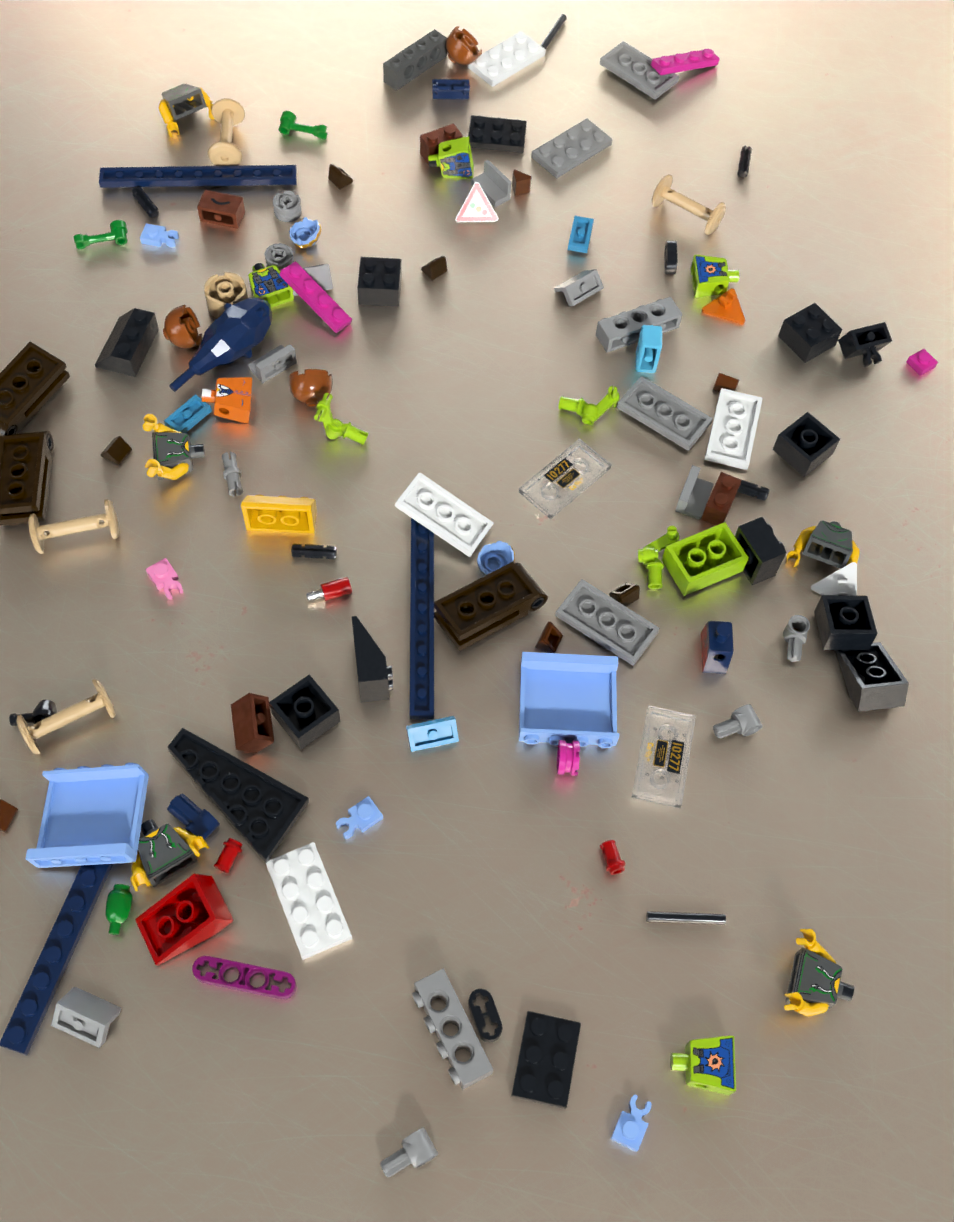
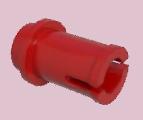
(228, 855)
(612, 857)

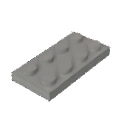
(637, 70)
(571, 148)
(664, 413)
(607, 622)

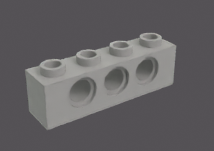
(626, 327)
(439, 986)

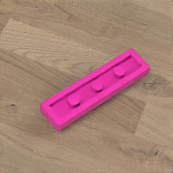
(685, 61)
(315, 297)

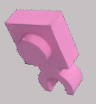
(164, 576)

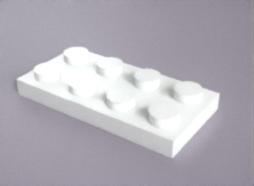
(507, 58)
(733, 429)
(444, 514)
(308, 900)

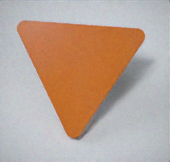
(726, 307)

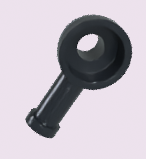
(43, 710)

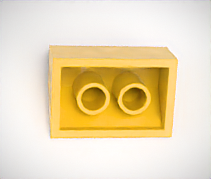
(279, 514)

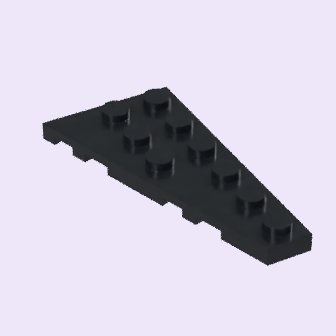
(248, 798)

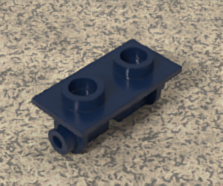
(450, 89)

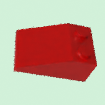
(184, 918)

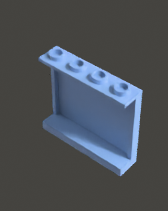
(568, 699)
(91, 816)

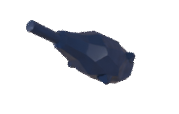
(229, 337)

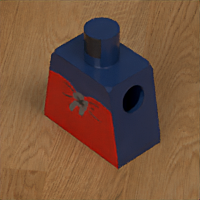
(716, 639)

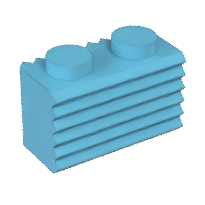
(648, 349)

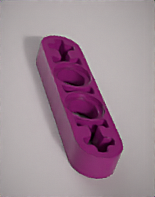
(242, 983)

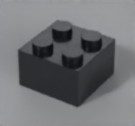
(379, 281)
(809, 332)
(806, 444)
(762, 548)
(845, 622)
(305, 711)

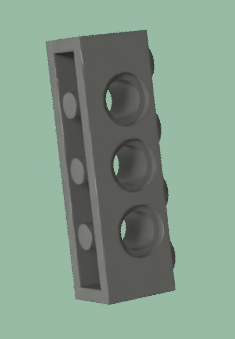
(414, 60)

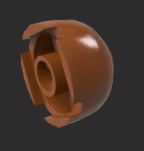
(462, 47)
(182, 327)
(310, 386)

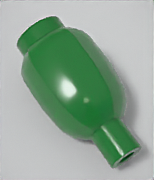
(118, 907)

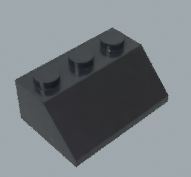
(129, 342)

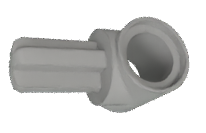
(794, 638)
(742, 721)
(416, 1151)

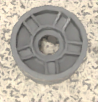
(287, 206)
(279, 256)

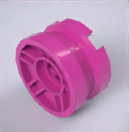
(568, 757)

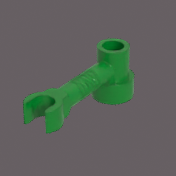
(288, 123)
(117, 233)

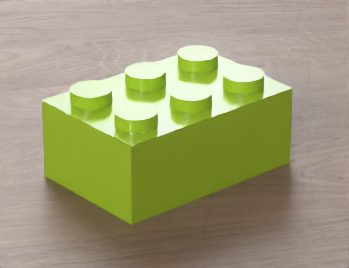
(704, 558)

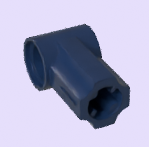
(192, 817)

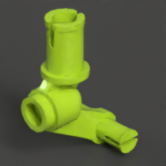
(590, 412)
(334, 427)
(649, 557)

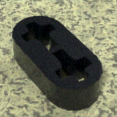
(670, 257)
(491, 1013)

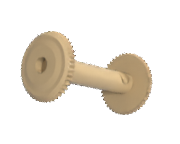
(227, 113)
(664, 191)
(72, 526)
(64, 717)

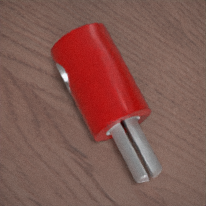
(331, 590)

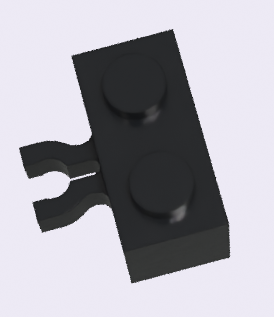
(865, 342)

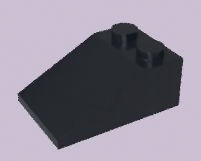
(374, 675)
(872, 678)

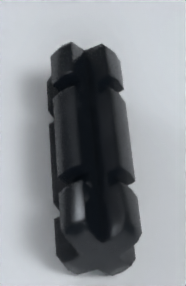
(744, 162)
(145, 201)
(752, 489)
(314, 551)

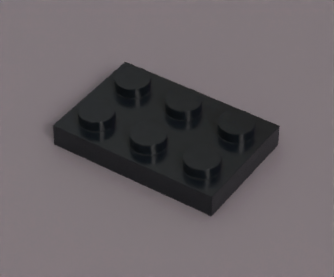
(497, 134)
(546, 1060)

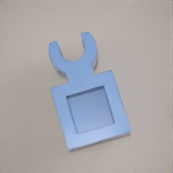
(156, 235)
(363, 815)
(629, 1127)

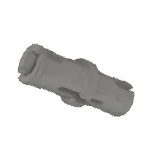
(232, 474)

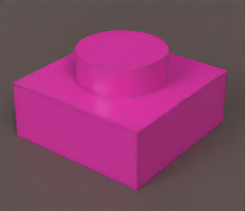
(922, 362)

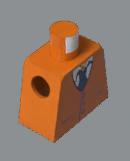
(231, 398)

